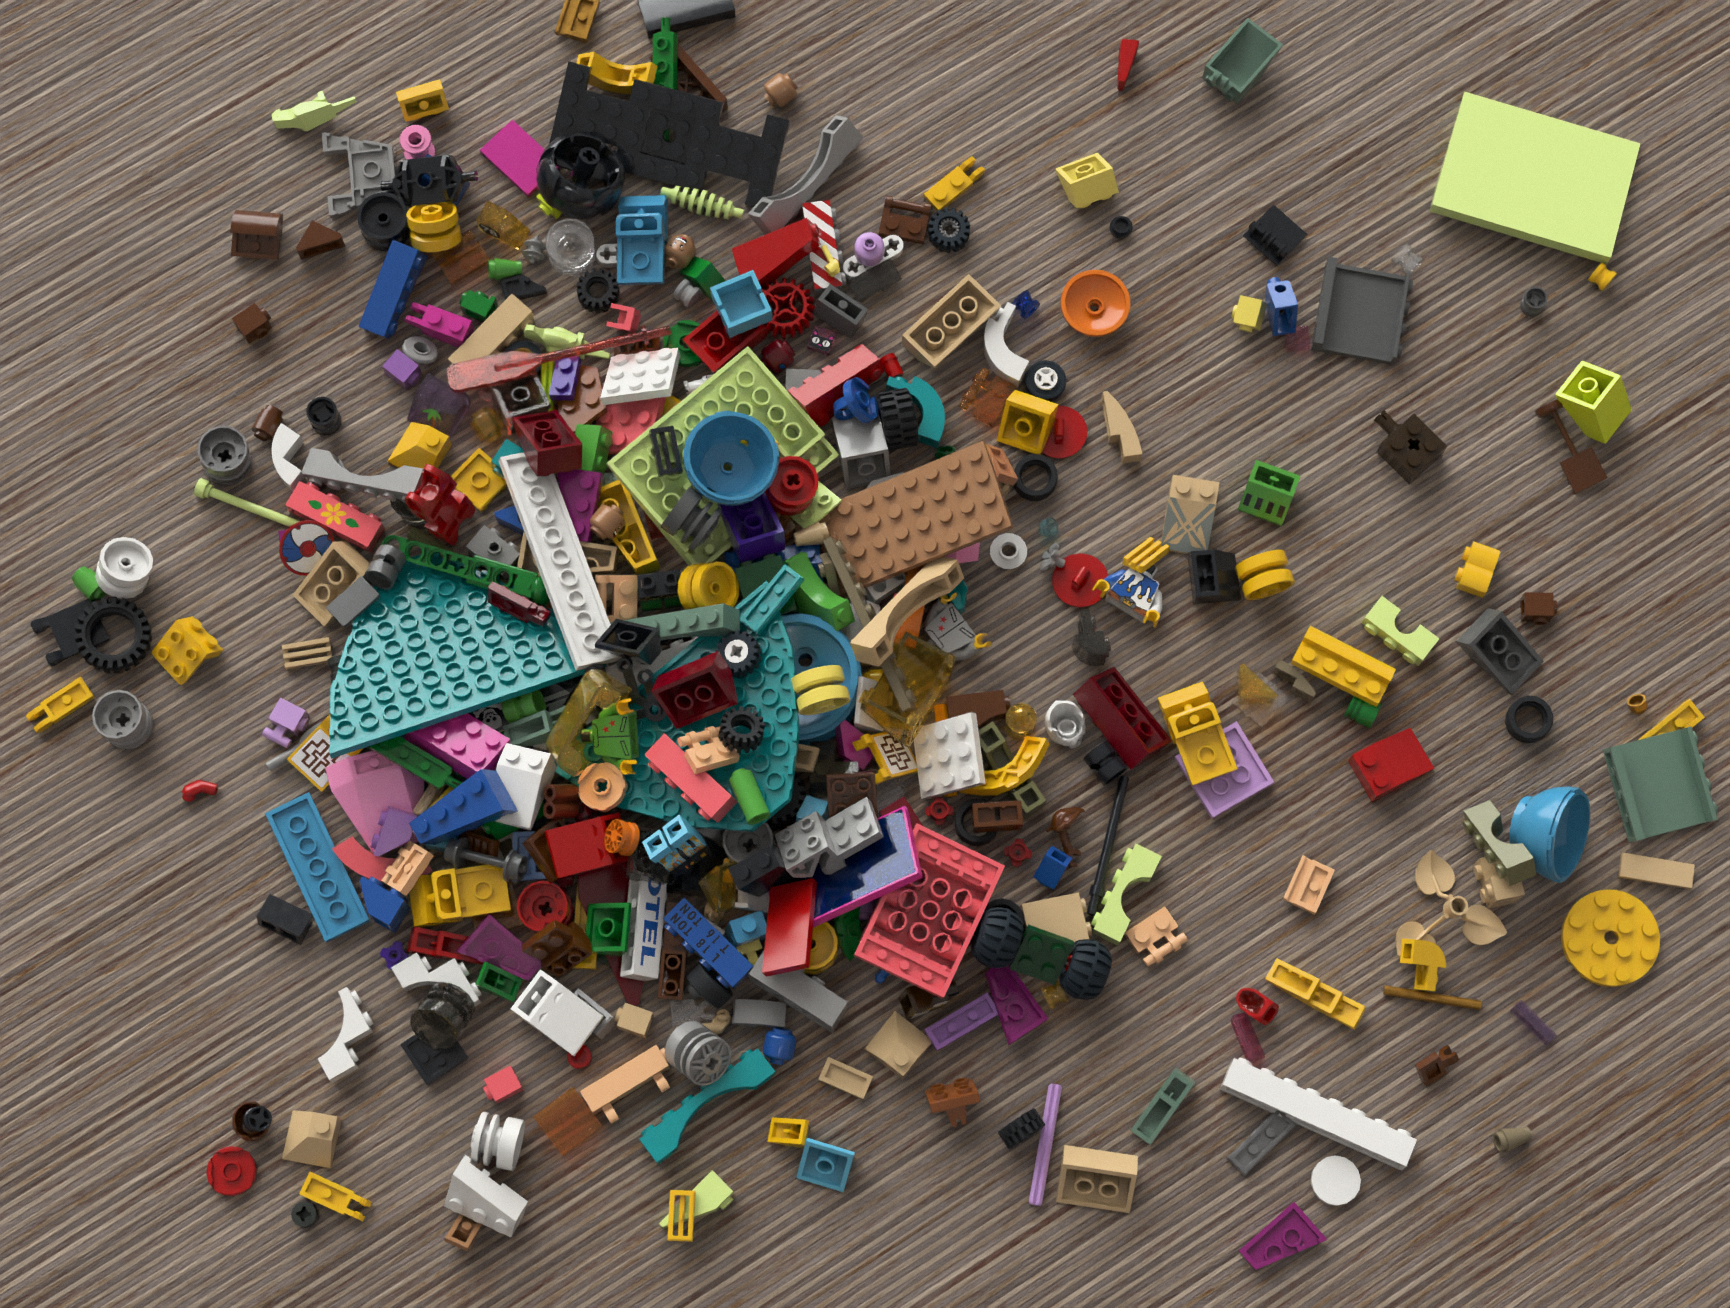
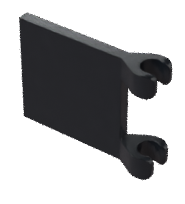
(63, 628)

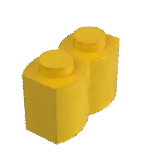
(1477, 569)

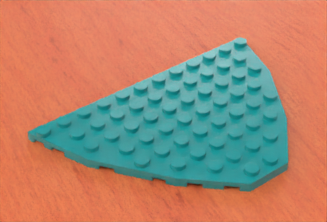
(436, 654)
(772, 763)

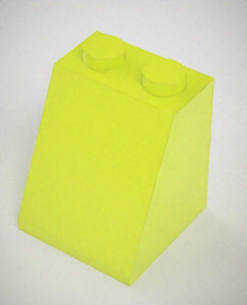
(1595, 400)

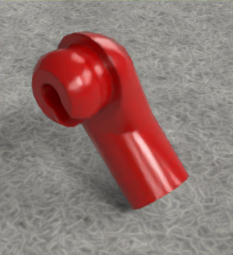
(196, 787)

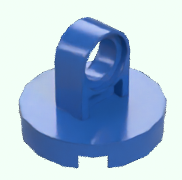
(856, 401)

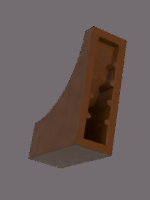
(987, 705)

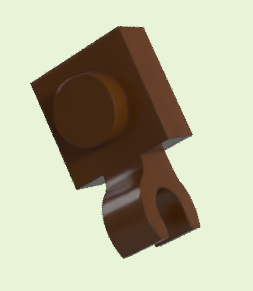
(1434, 1065)

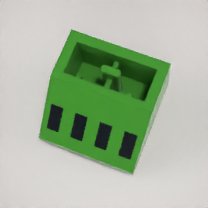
(1268, 492)

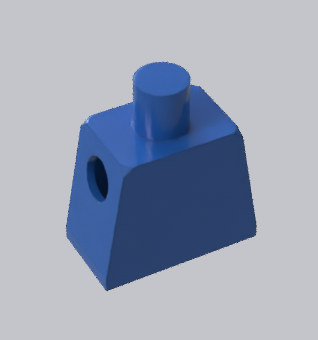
(1281, 296)

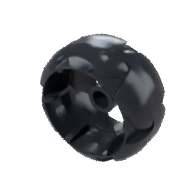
(591, 160)

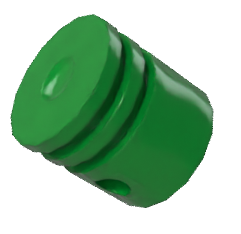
(1362, 712)

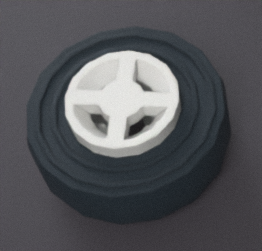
(1045, 373)

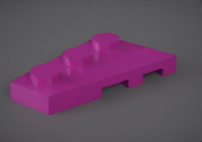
(501, 948)

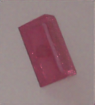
(1247, 1037)

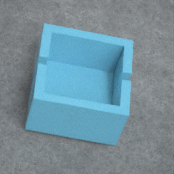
(740, 305)

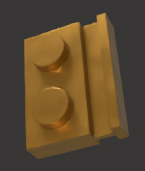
(577, 19)

